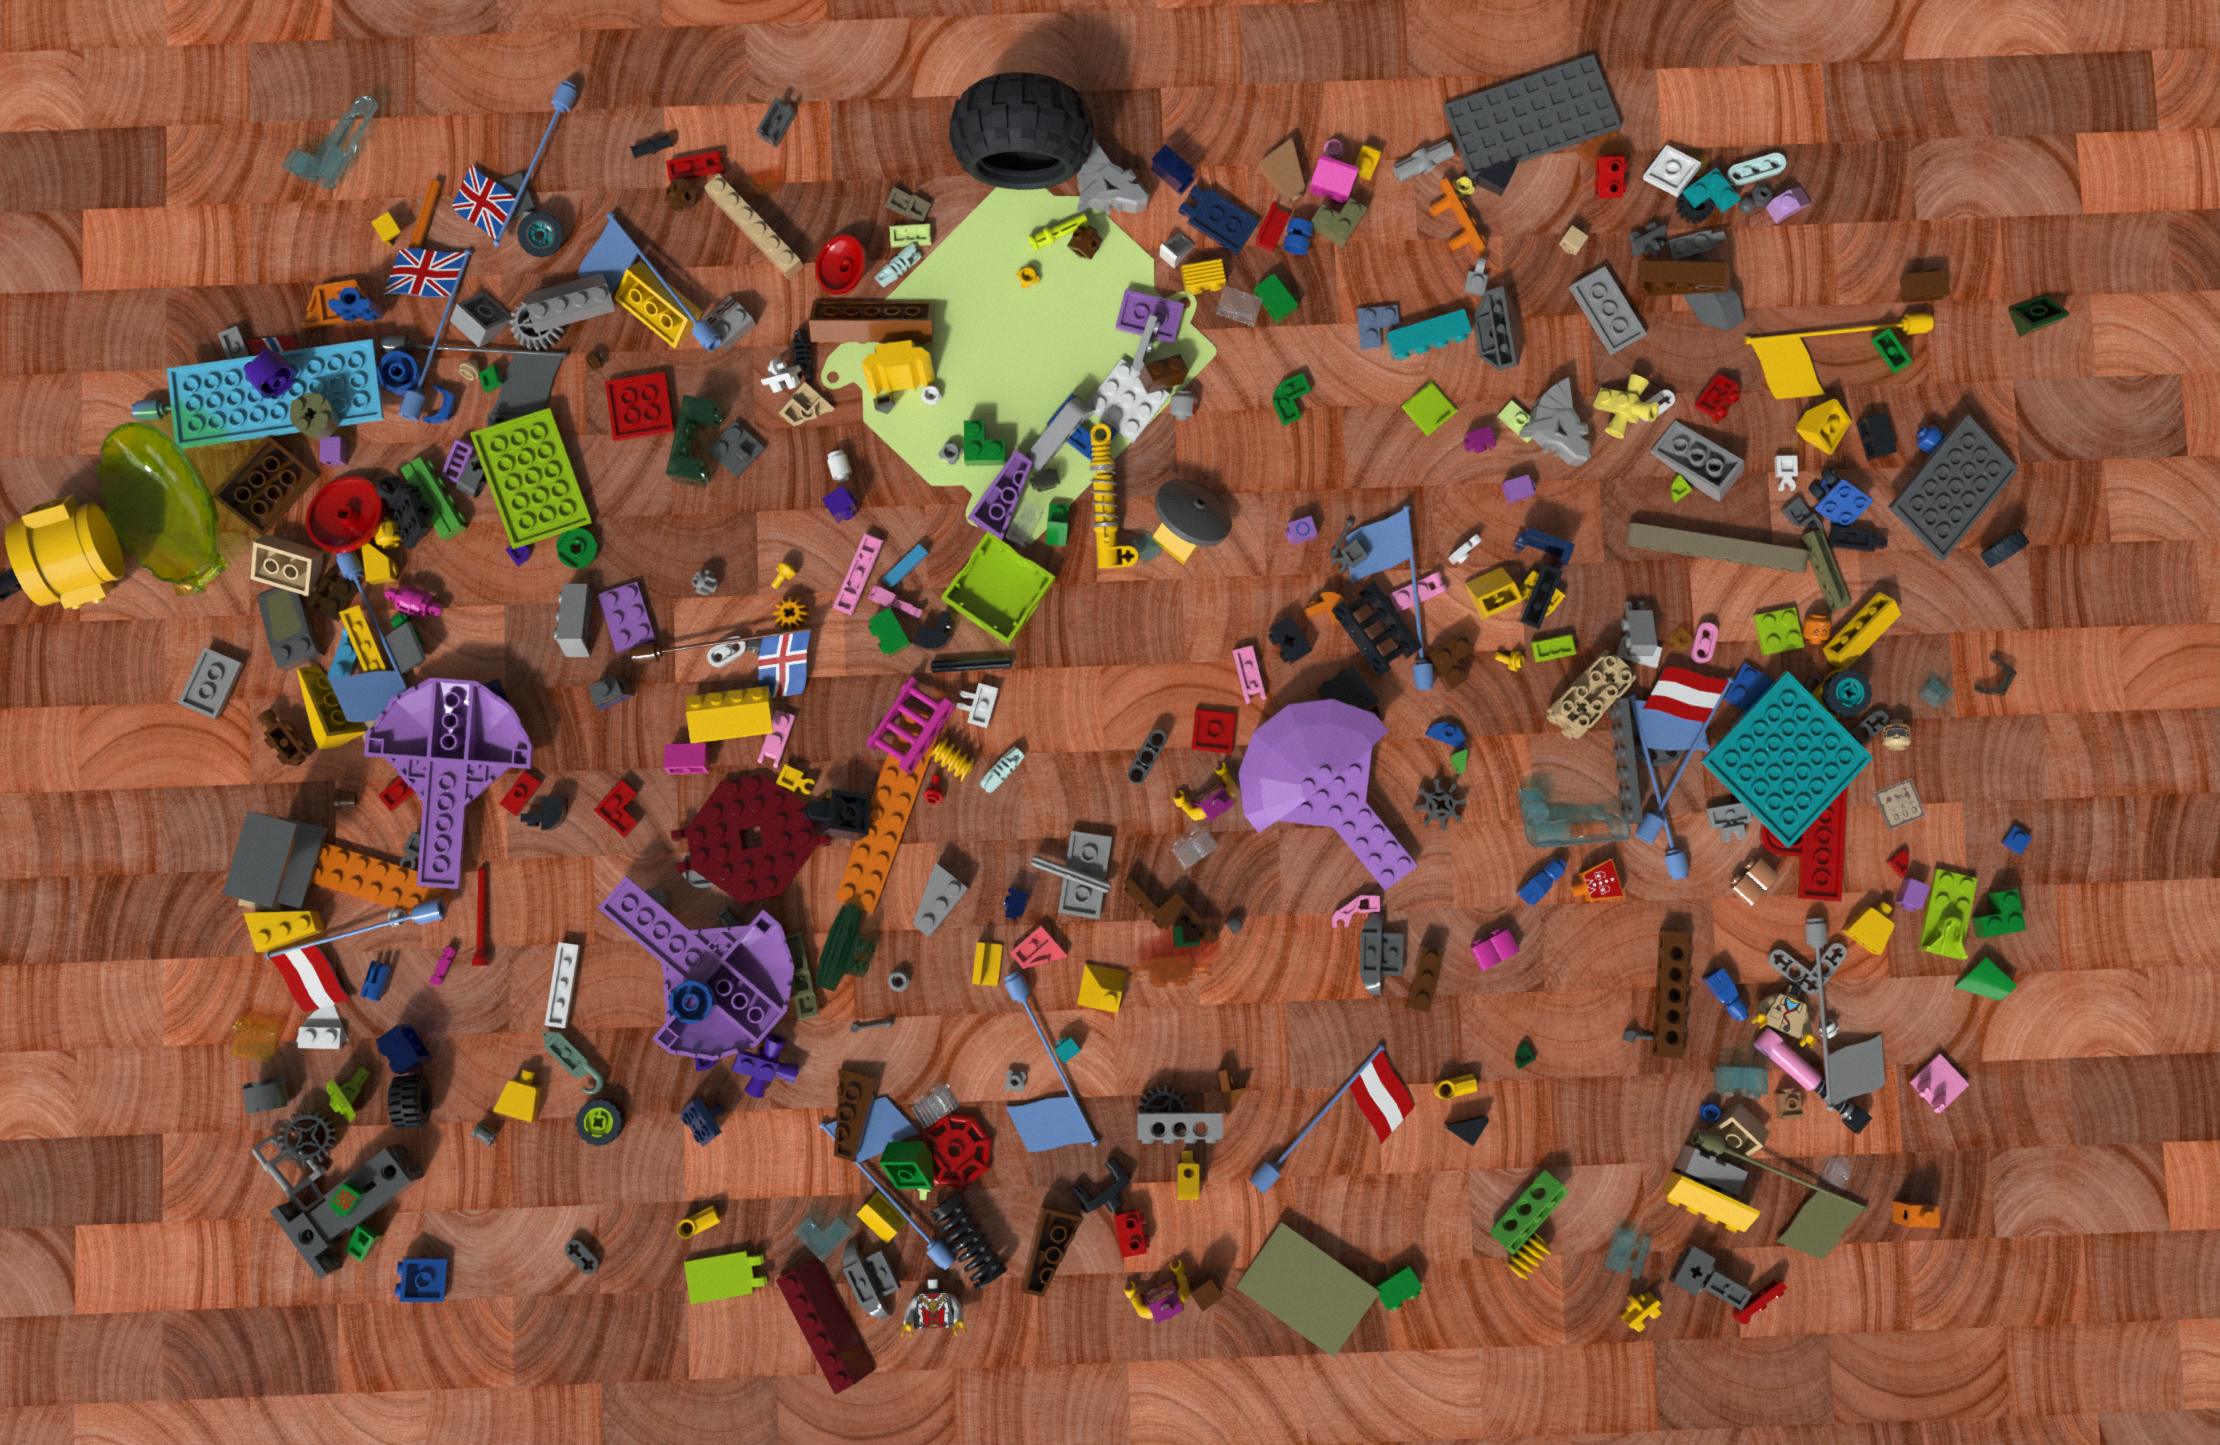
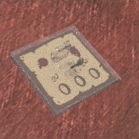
(1900, 804)

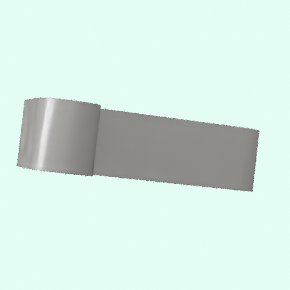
(1060, 430)

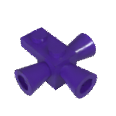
(764, 1065)

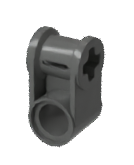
(472, 479)

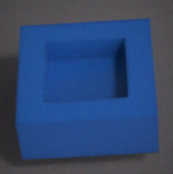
(2016, 840)

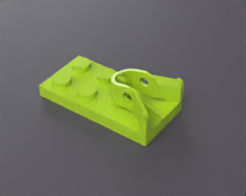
(1947, 914)

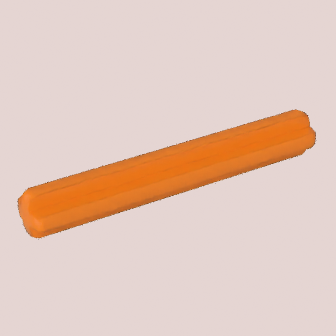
(425, 214)

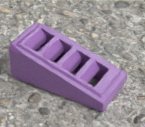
(458, 442)

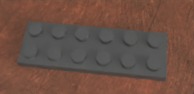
(1625, 755)

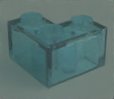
(1748, 1080)

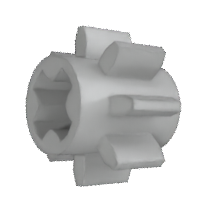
(705, 582)

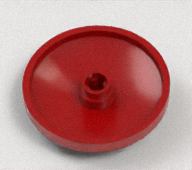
(345, 514)

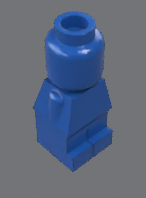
(1541, 882)
(1725, 991)

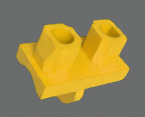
(1640, 1309)

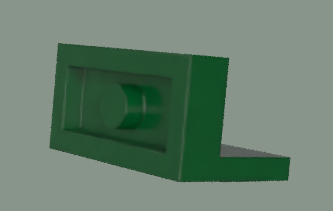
(1178, 938)

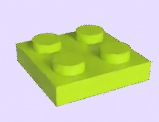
(1778, 631)

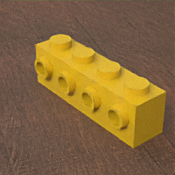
(1862, 631)

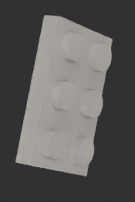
(210, 683)

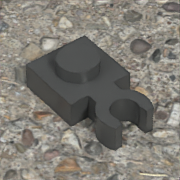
(1352, 555)
(412, 848)

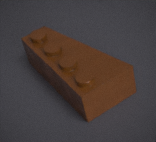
(1683, 277)
(1050, 1241)

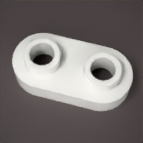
(727, 652)

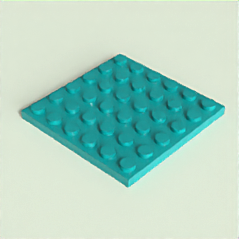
(1786, 759)

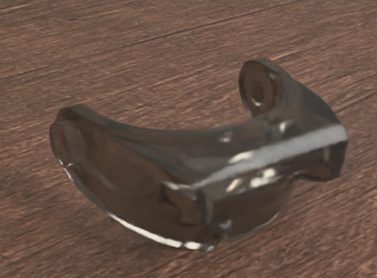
(2000, 690)

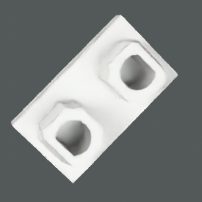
(781, 373)

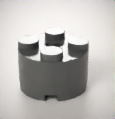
(265, 1095)

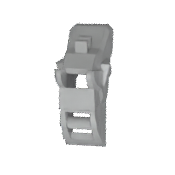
(1108, 186)
(1557, 426)

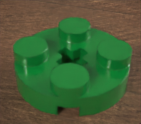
(575, 537)

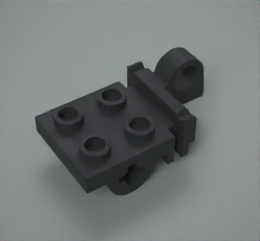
(409, 511)

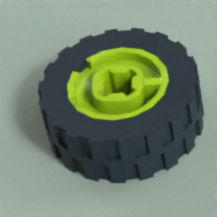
(600, 1121)

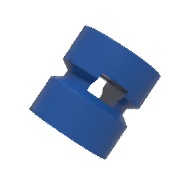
(1298, 236)

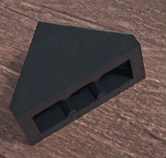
(1497, 178)
(1468, 1129)

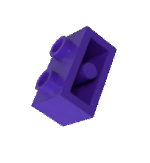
(841, 504)

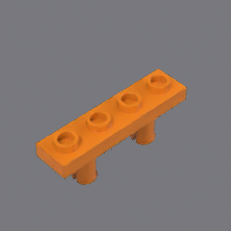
(1467, 223)

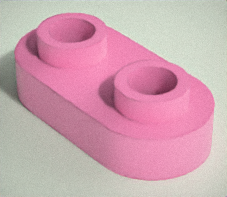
(1703, 643)

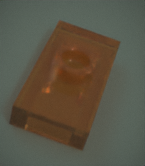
(758, 184)

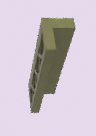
(1825, 571)

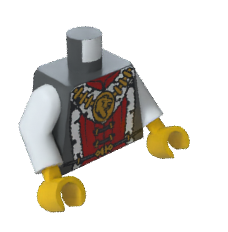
(933, 1310)

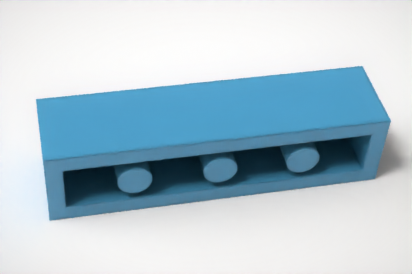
(905, 566)

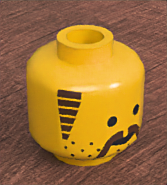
(388, 534)

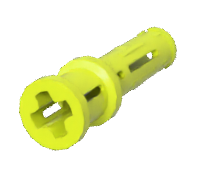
(1049, 237)

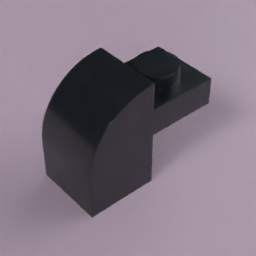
(935, 639)
(552, 814)

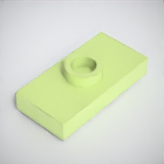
(906, 234)
(1515, 418)

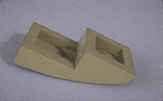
(907, 205)

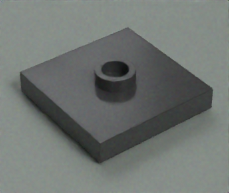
(512, 185)

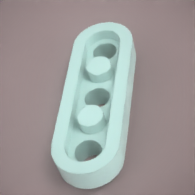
(1761, 164)

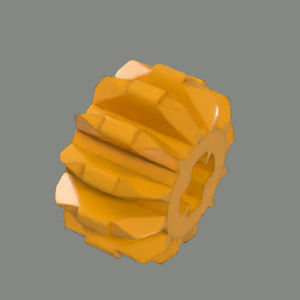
(790, 606)

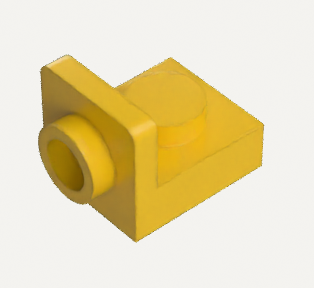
(1367, 161)

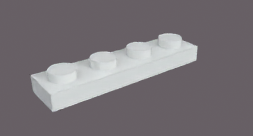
(562, 985)

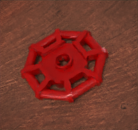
(967, 1149)

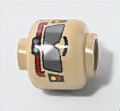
(1896, 735)

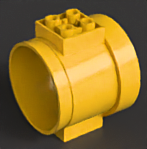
(65, 553)

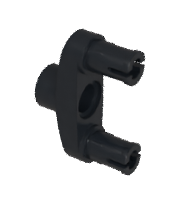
(1111, 1196)

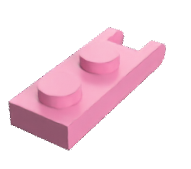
(1248, 673)
(776, 742)

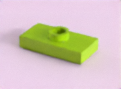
(1553, 648)

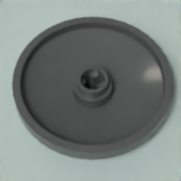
(1193, 512)

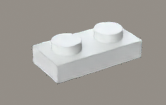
(320, 1037)

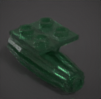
(844, 949)

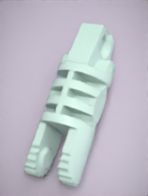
(898, 265)
(1001, 769)

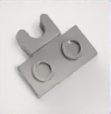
(1729, 820)

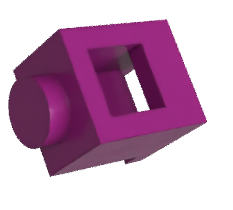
(1479, 440)

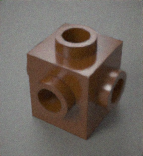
(681, 194)
(1085, 242)

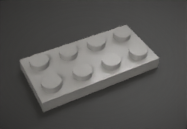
(1607, 311)
(1089, 855)

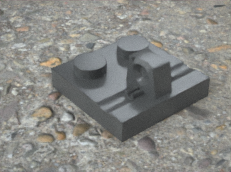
(736, 449)

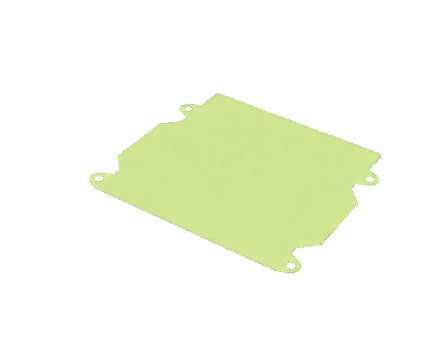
(1014, 349)

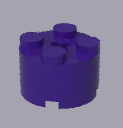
(270, 373)

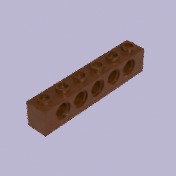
(1663, 1003)

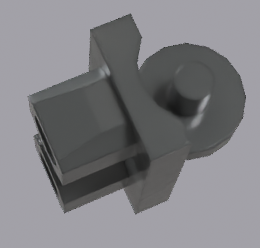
(1649, 242)

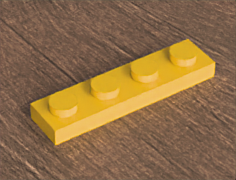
(362, 639)

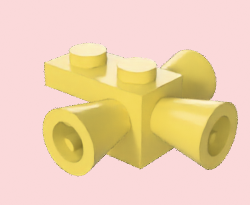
(1626, 406)

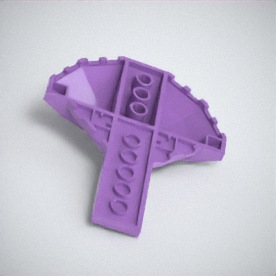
(449, 747)
(1314, 770)
(743, 964)

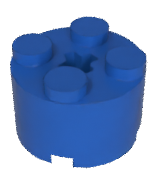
(390, 373)
(683, 1009)

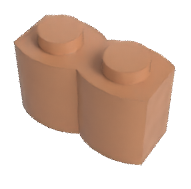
(1753, 881)

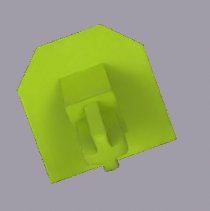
(345, 1095)

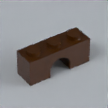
(1425, 979)

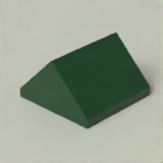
(2036, 314)

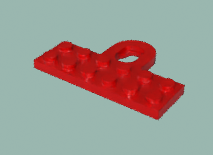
(1819, 853)

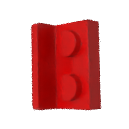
(1718, 398)

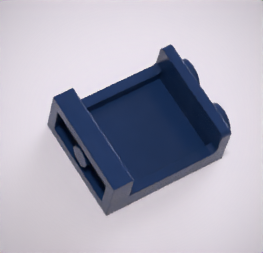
(1546, 543)

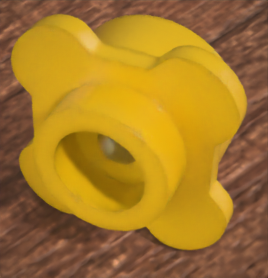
(1027, 271)

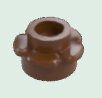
(594, 360)

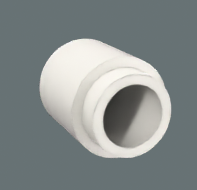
(839, 466)

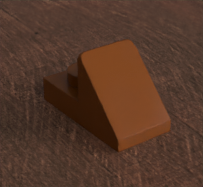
(1230, 1096)

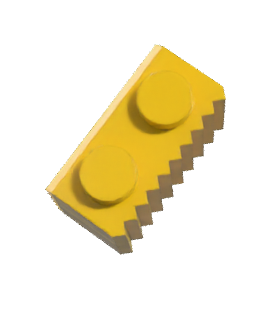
(1203, 276)

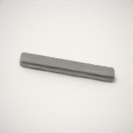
(1071, 874)

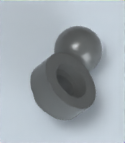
(1748, 205)

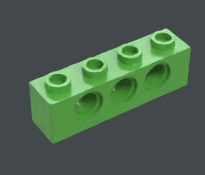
(1528, 1223)

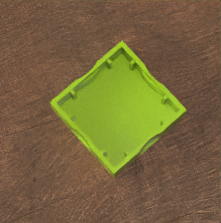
(998, 589)

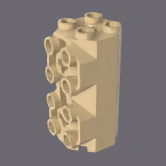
(1590, 695)

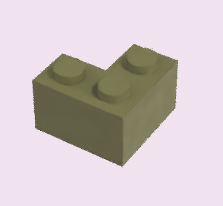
(1336, 226)

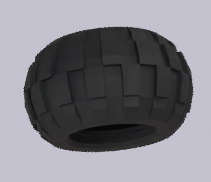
(1021, 131)

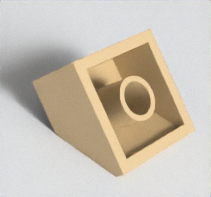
(1740, 1132)

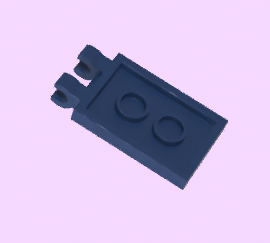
(1219, 219)

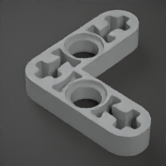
(1811, 974)

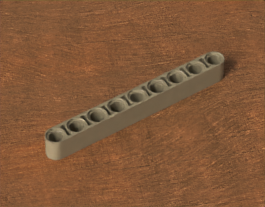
(1717, 548)

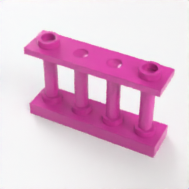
(919, 743)

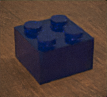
(403, 1049)

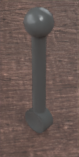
(1334, 552)
(855, 1028)

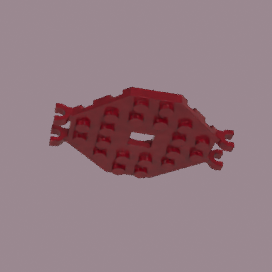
(755, 871)

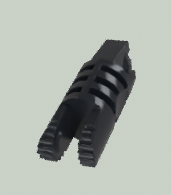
(802, 353)

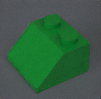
(908, 1165)

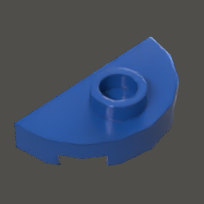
(1448, 734)

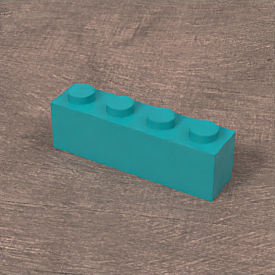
(1428, 334)

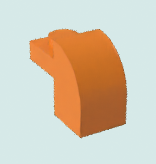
(1329, 601)

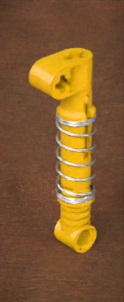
(1104, 503)

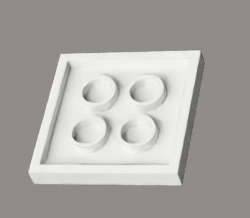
(1124, 402)

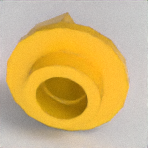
(785, 570)
(1514, 661)

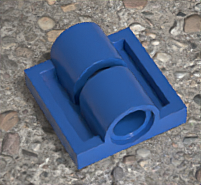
(354, 306)

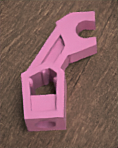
(890, 600)
(1349, 909)

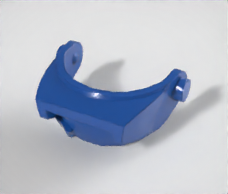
(447, 409)

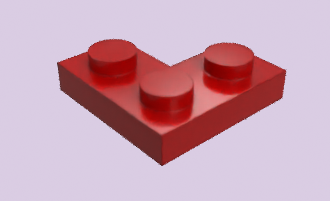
(613, 808)

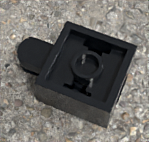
(841, 814)

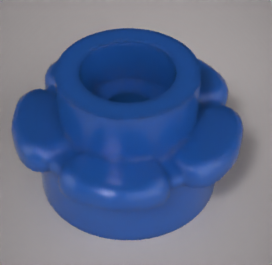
(1715, 1112)

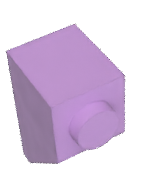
(1787, 204)

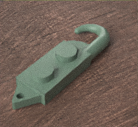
(571, 1058)

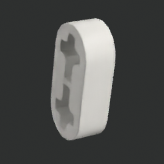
(1663, 407)

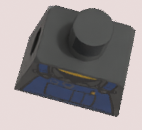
(610, 692)

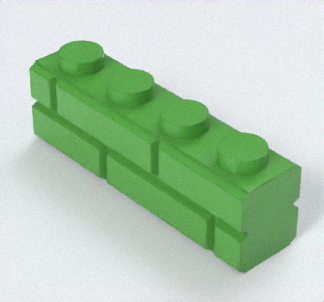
(445, 518)

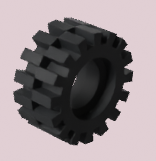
(1694, 215)

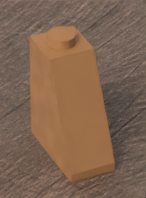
(1284, 172)

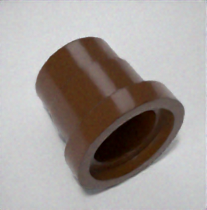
(345, 799)

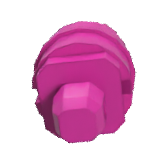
(414, 601)

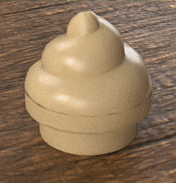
(470, 369)

